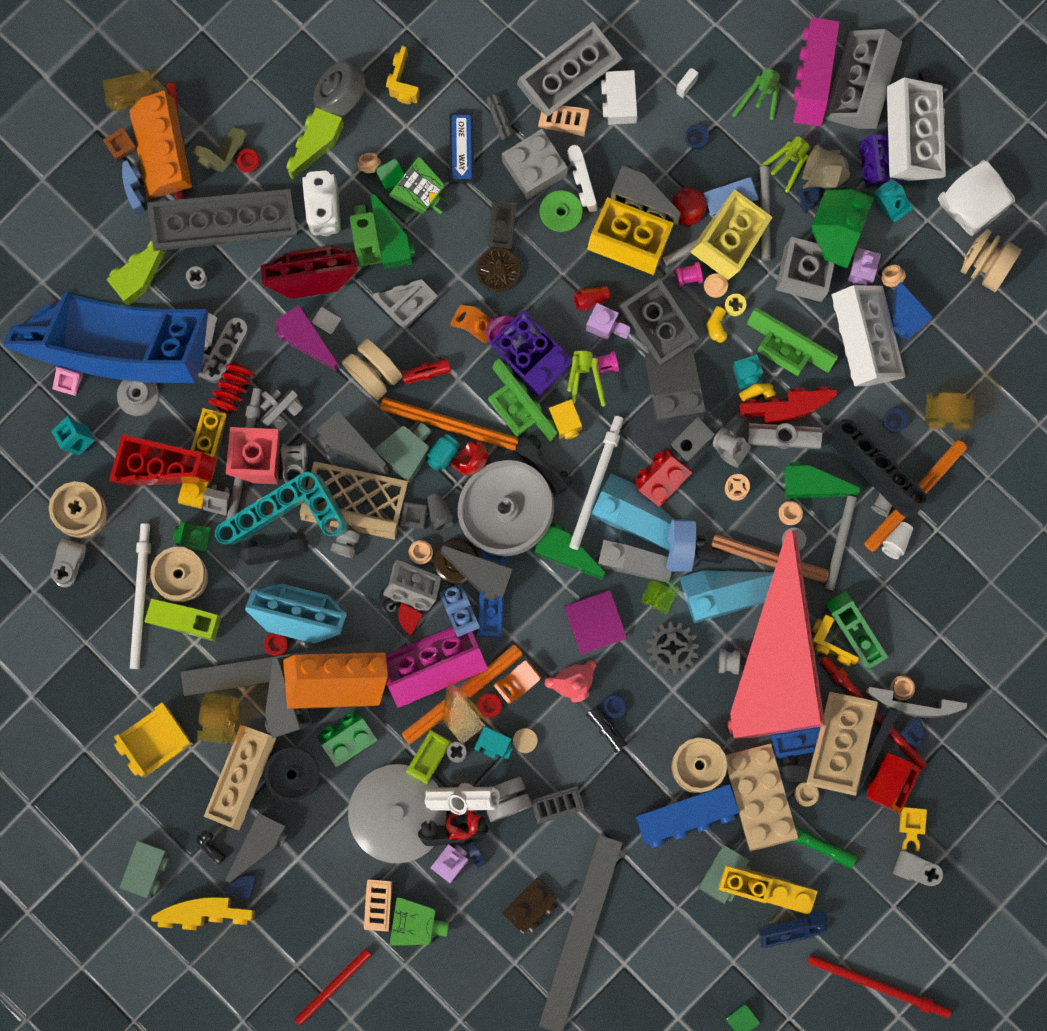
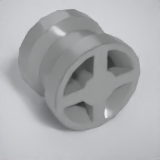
(729, 661)

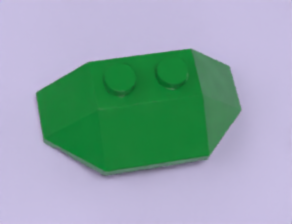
(841, 222)

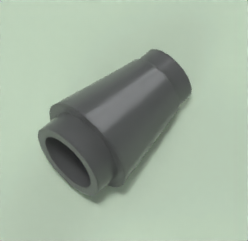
(440, 515)

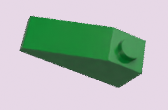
(392, 239)
(810, 482)
(556, 548)
(856, 630)

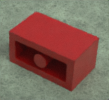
(893, 783)

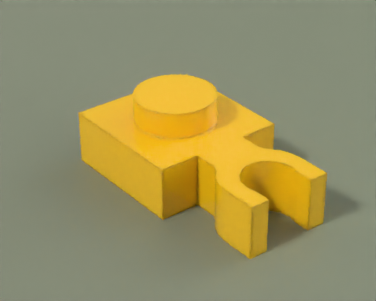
(912, 823)

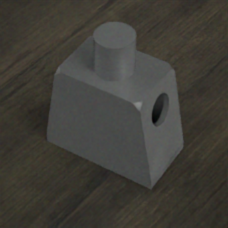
(700, 437)

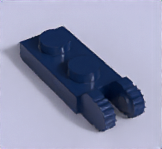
(793, 930)

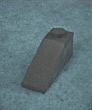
(484, 575)
(260, 842)

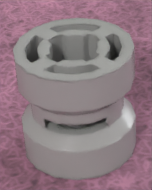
(345, 544)

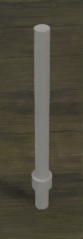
(252, 414)

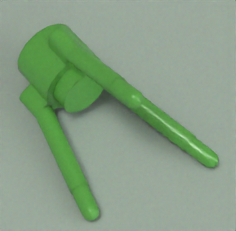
(767, 83)

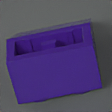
(532, 354)

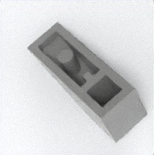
(634, 561)

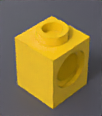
(566, 420)

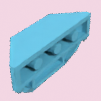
(296, 612)

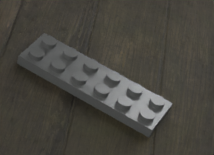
(221, 219)

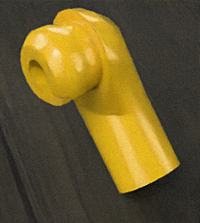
(715, 327)
(758, 389)

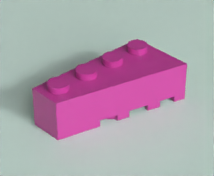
(816, 71)

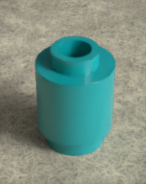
(442, 452)

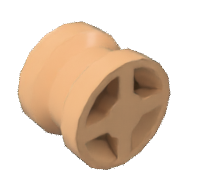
(740, 483)

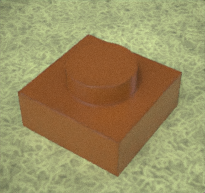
(119, 144)

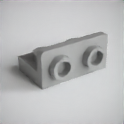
(412, 586)

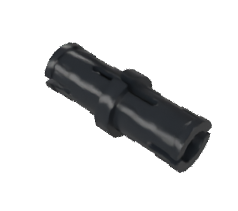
(606, 729)

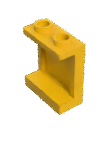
(152, 741)

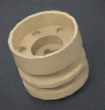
(990, 260)

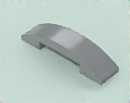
(885, 697)

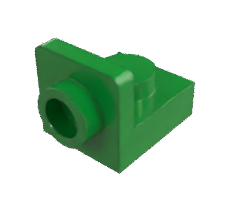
(192, 536)

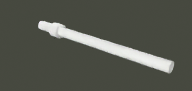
(611, 440)
(143, 548)

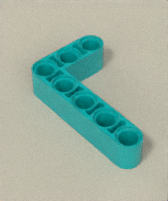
(281, 507)

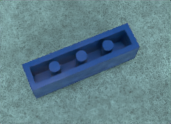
(687, 815)

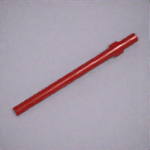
(840, 677)
(925, 1004)

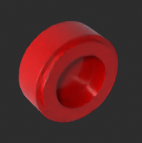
(248, 160)
(276, 644)
(490, 705)

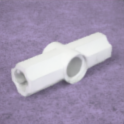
(462, 798)

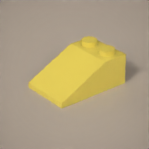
(731, 235)

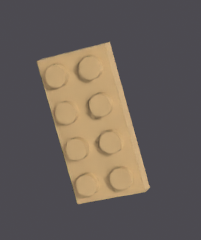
(842, 743)
(240, 777)
(760, 797)

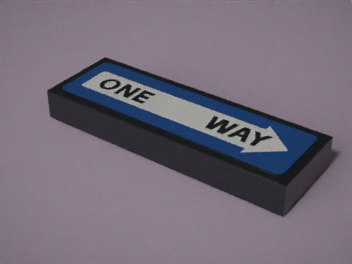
(461, 148)

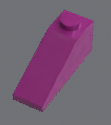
(302, 336)

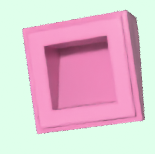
(67, 380)

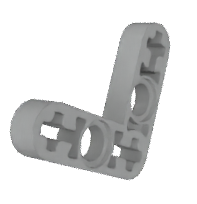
(209, 362)

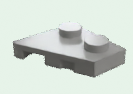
(406, 302)

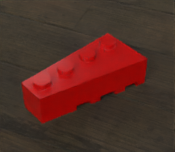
(154, 463)

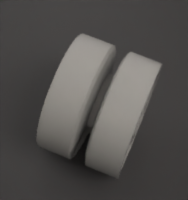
(509, 801)

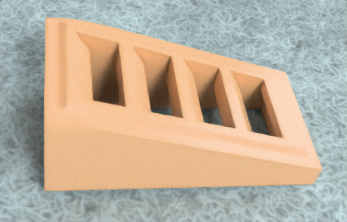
(567, 128)
(387, 906)

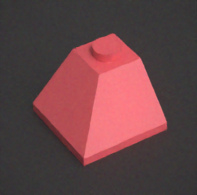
(254, 455)

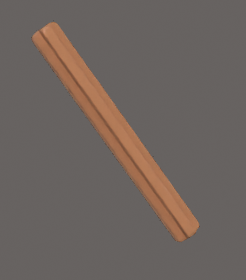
(765, 556)

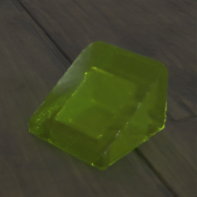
(659, 597)

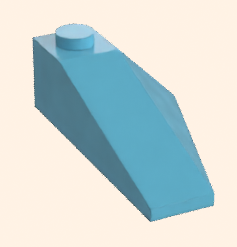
(632, 512)
(723, 592)

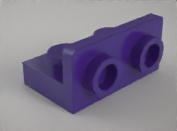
(875, 159)

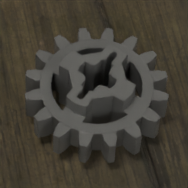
(671, 638)

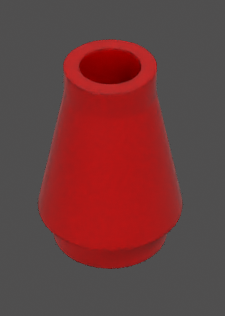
(587, 298)

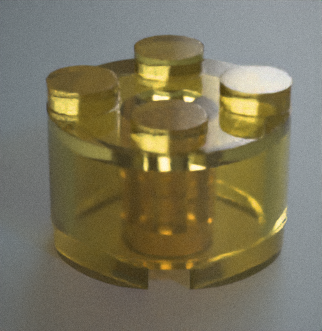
(950, 410)
(218, 718)

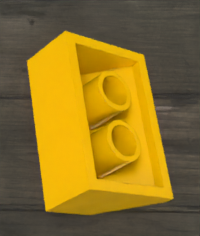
(630, 236)

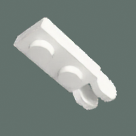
(582, 177)

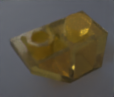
(459, 716)

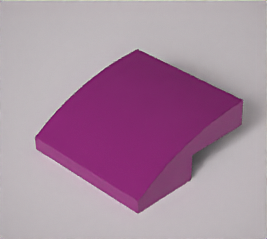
(595, 622)

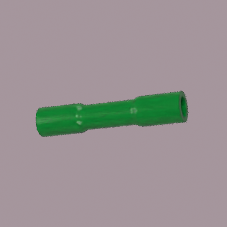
(834, 852)

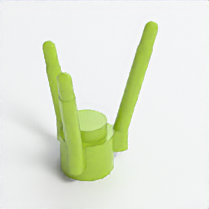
(795, 151)
(581, 363)

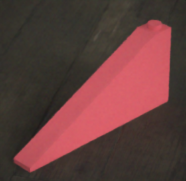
(780, 675)

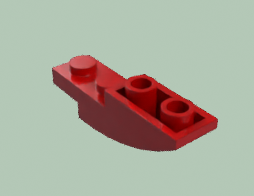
(797, 406)

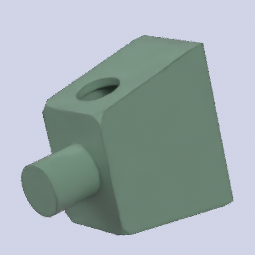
(405, 450)

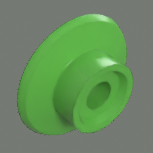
(561, 201)

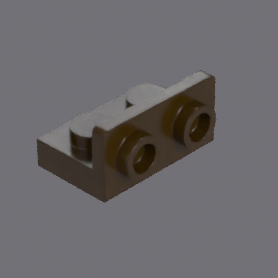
(530, 906)

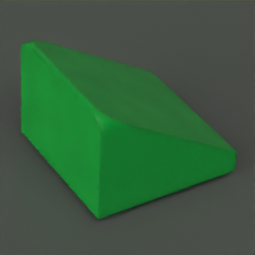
(389, 174)
(742, 1019)

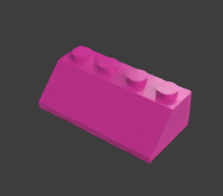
(432, 665)

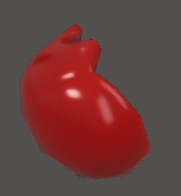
(690, 204)
(470, 459)

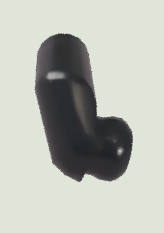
(387, 604)
(208, 848)

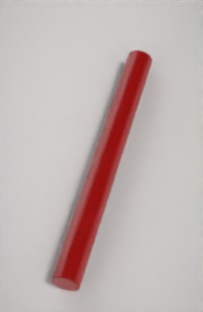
(333, 987)

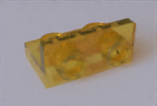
(127, 90)

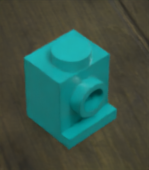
(892, 200)
(747, 371)
(73, 436)
(494, 744)

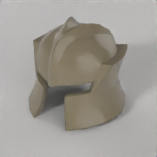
(825, 169)

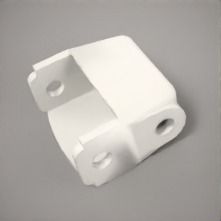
(977, 198)
(322, 203)

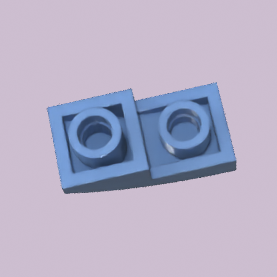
(131, 183)
(716, 197)
(683, 543)
(459, 610)

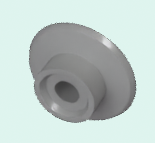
(137, 405)

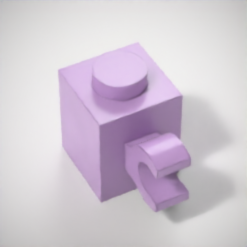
(864, 267)
(604, 322)
(450, 862)

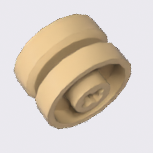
(368, 372)
(66, 502)
(181, 589)
(699, 780)

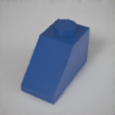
(908, 313)

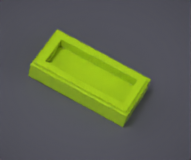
(428, 757)

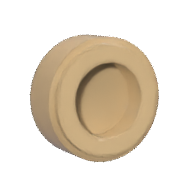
(525, 740)
(806, 795)

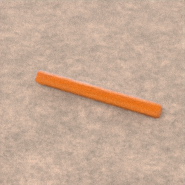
(449, 423)
(926, 484)
(470, 688)

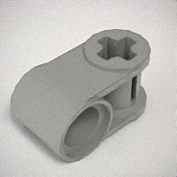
(731, 448)
(294, 460)
(68, 558)
(914, 867)

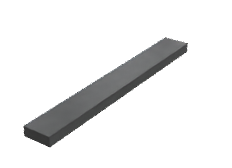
(250, 672)
(580, 934)

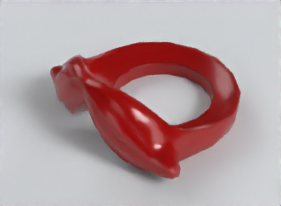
(456, 833)

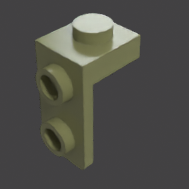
(224, 155)

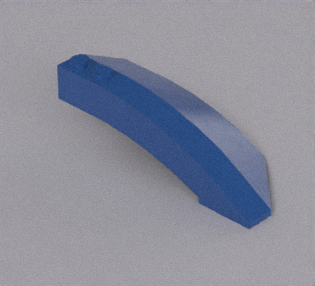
(115, 340)

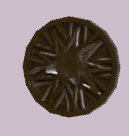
(498, 269)
(445, 568)

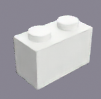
(620, 96)

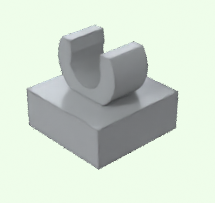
(216, 501)

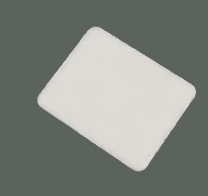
(326, 320)

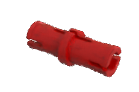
(426, 371)

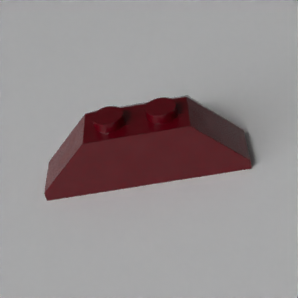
(309, 271)

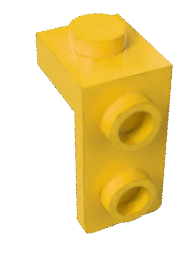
(403, 92)
(821, 630)

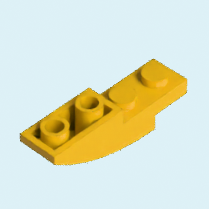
(207, 441)
(767, 889)
(193, 913)

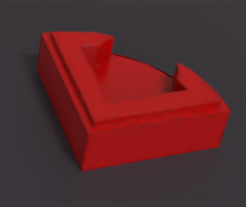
(409, 618)

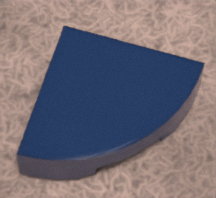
(808, 197)
(914, 733)
(475, 854)
(242, 888)

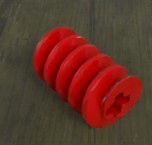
(231, 387)

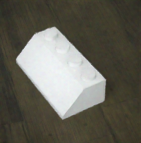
(915, 130)
(868, 335)

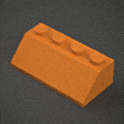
(160, 145)
(335, 680)

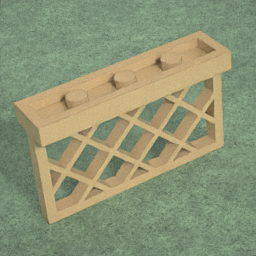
(360, 522)

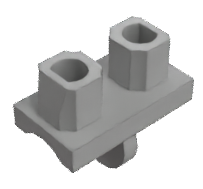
(287, 401)

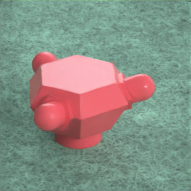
(573, 681)

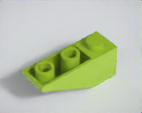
(317, 140)
(136, 276)
(183, 619)

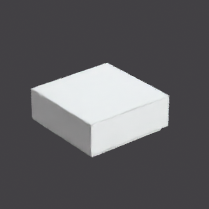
(687, 82)

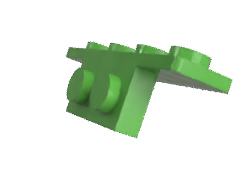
(788, 346)
(517, 407)

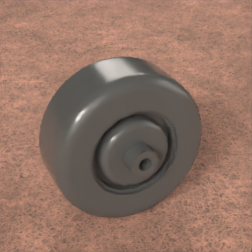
(339, 88)

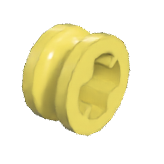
(741, 300)

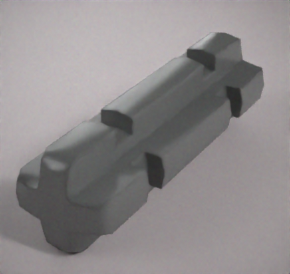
(499, 116)

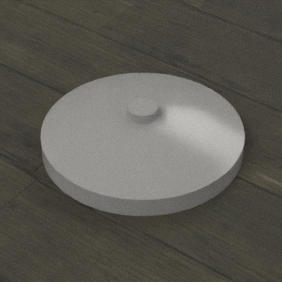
(505, 508)
(389, 813)

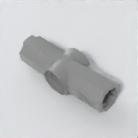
(800, 436)

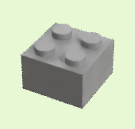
(534, 164)
(804, 270)

